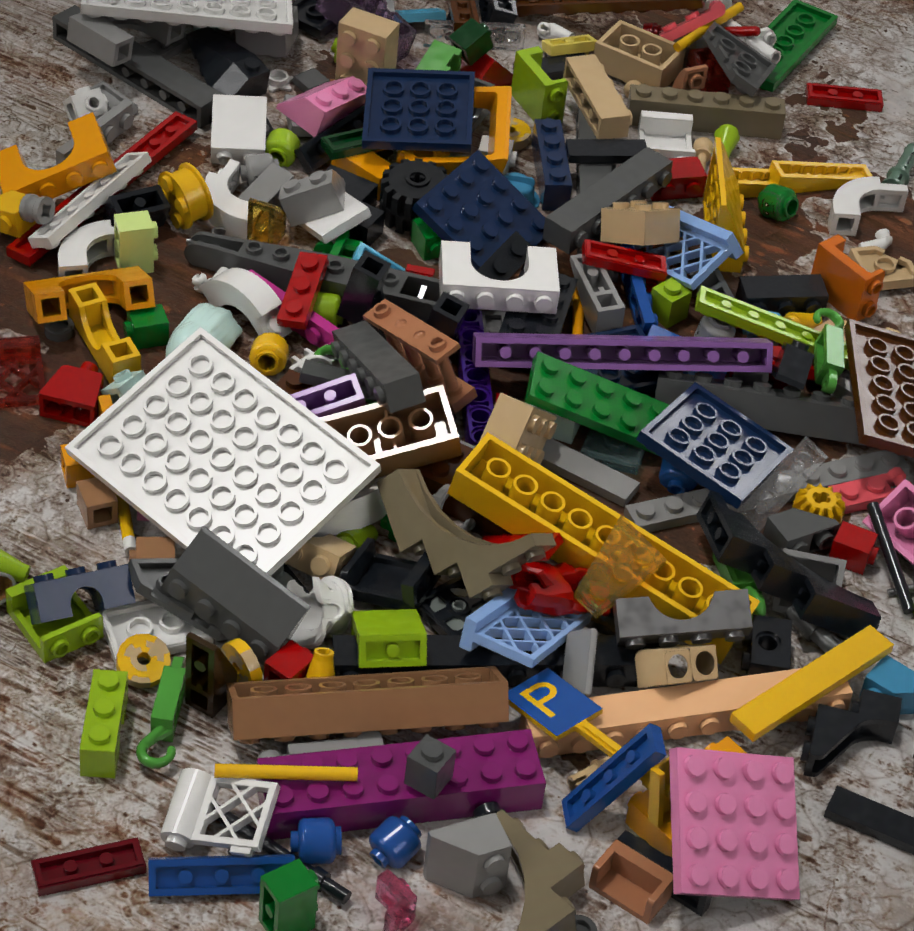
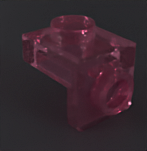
(398, 900)

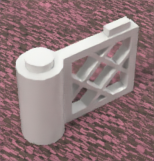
(193, 811)

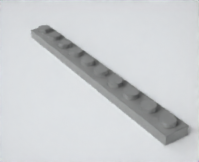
(683, 507)

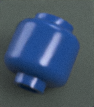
(672, 477)
(316, 840)
(395, 842)

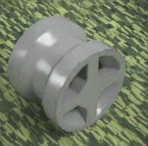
(37, 209)

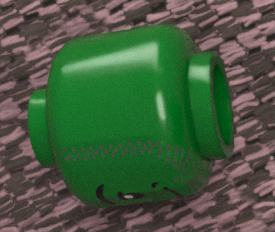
(778, 202)

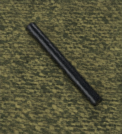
(891, 558)

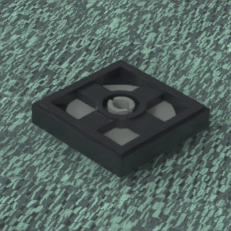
(448, 607)

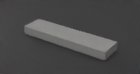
(589, 473)

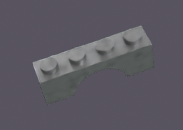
(642, 623)

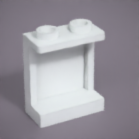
(237, 127)
(667, 133)

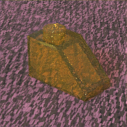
(265, 222)

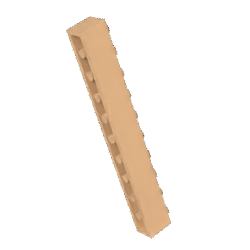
(678, 710)

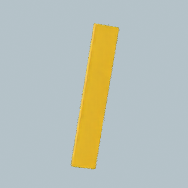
(811, 683)

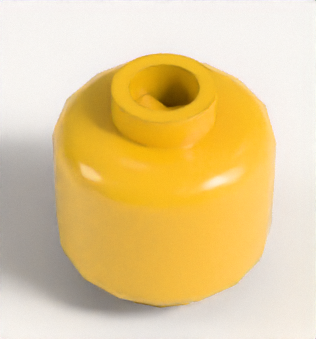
(269, 354)

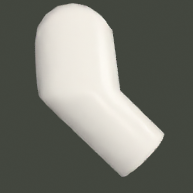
(552, 30)
(882, 239)

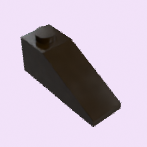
(206, 675)

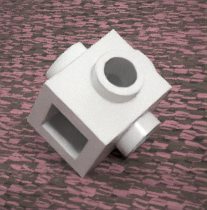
(85, 102)

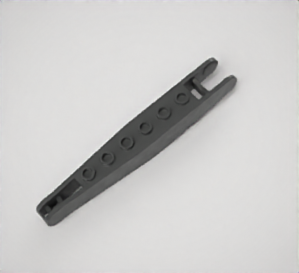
(276, 263)

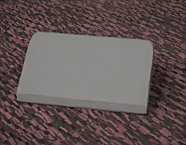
(267, 184)
(580, 659)

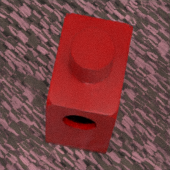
(72, 394)

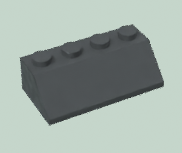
(235, 595)

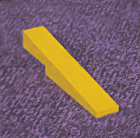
(798, 176)

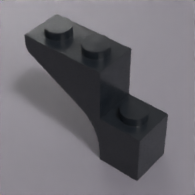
(366, 193)
(837, 729)

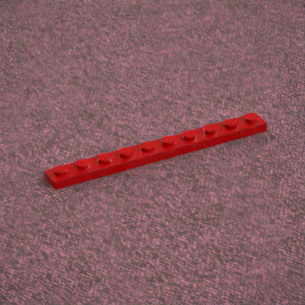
(157, 143)

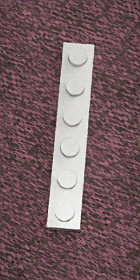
(88, 201)

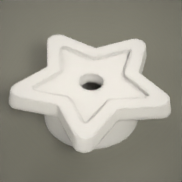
(279, 80)

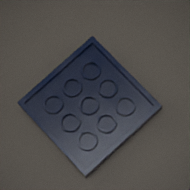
(418, 110)
(479, 208)
(714, 444)

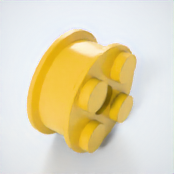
(186, 195)

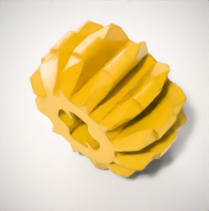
(820, 501)

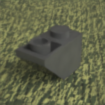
(801, 530)

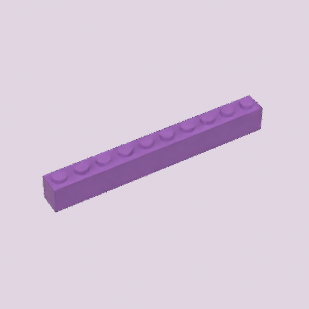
(625, 352)

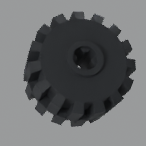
(403, 186)

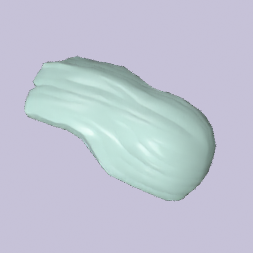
(212, 319)

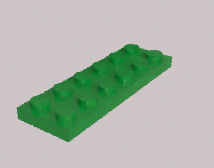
(797, 33)
(590, 399)

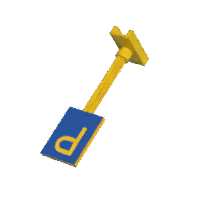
(563, 709)

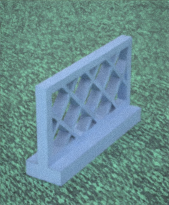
(711, 240)
(502, 611)

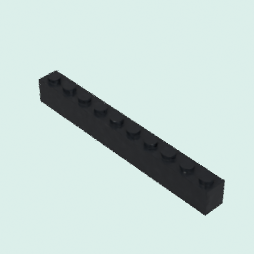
(612, 666)

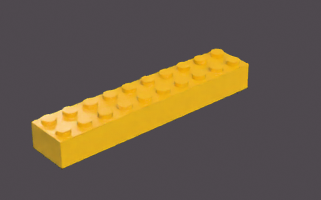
(534, 500)

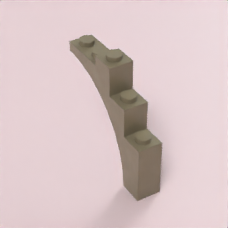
(423, 526)
(547, 878)

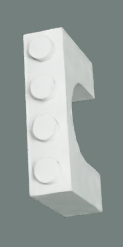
(531, 293)

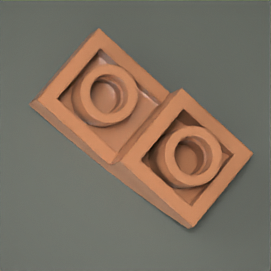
(691, 78)

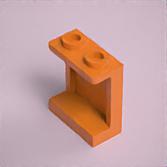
(848, 284)

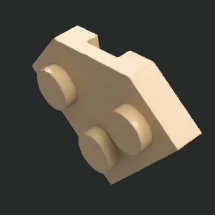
(897, 272)

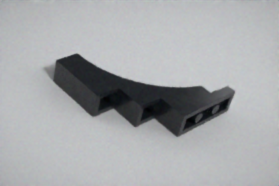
(777, 574)

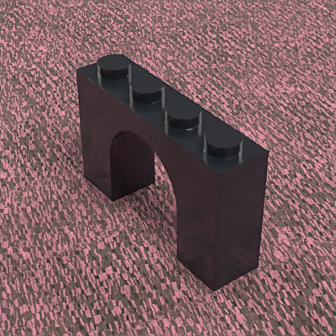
(366, 290)

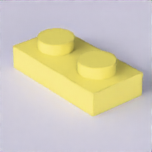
(569, 45)

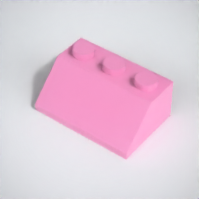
(324, 104)
(899, 519)

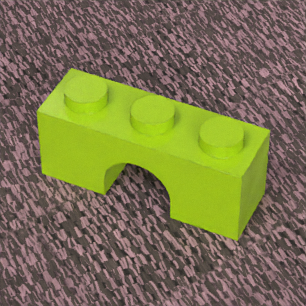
(102, 723)

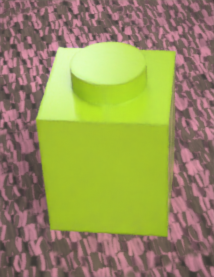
(670, 302)

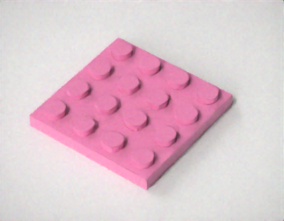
(733, 825)

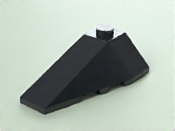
(227, 64)

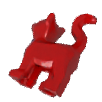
(549, 588)

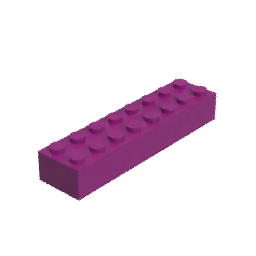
(486, 769)

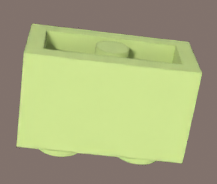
(135, 240)

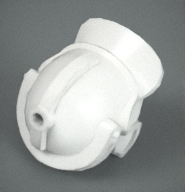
(329, 611)

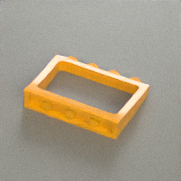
(498, 102)

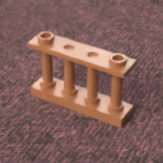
(424, 349)

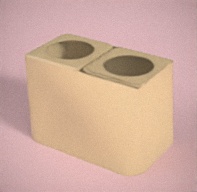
(654, 671)

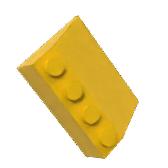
(725, 204)

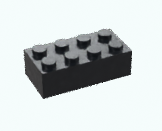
(539, 322)

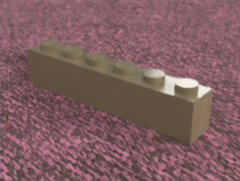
(750, 115)

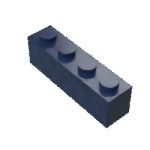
(551, 164)

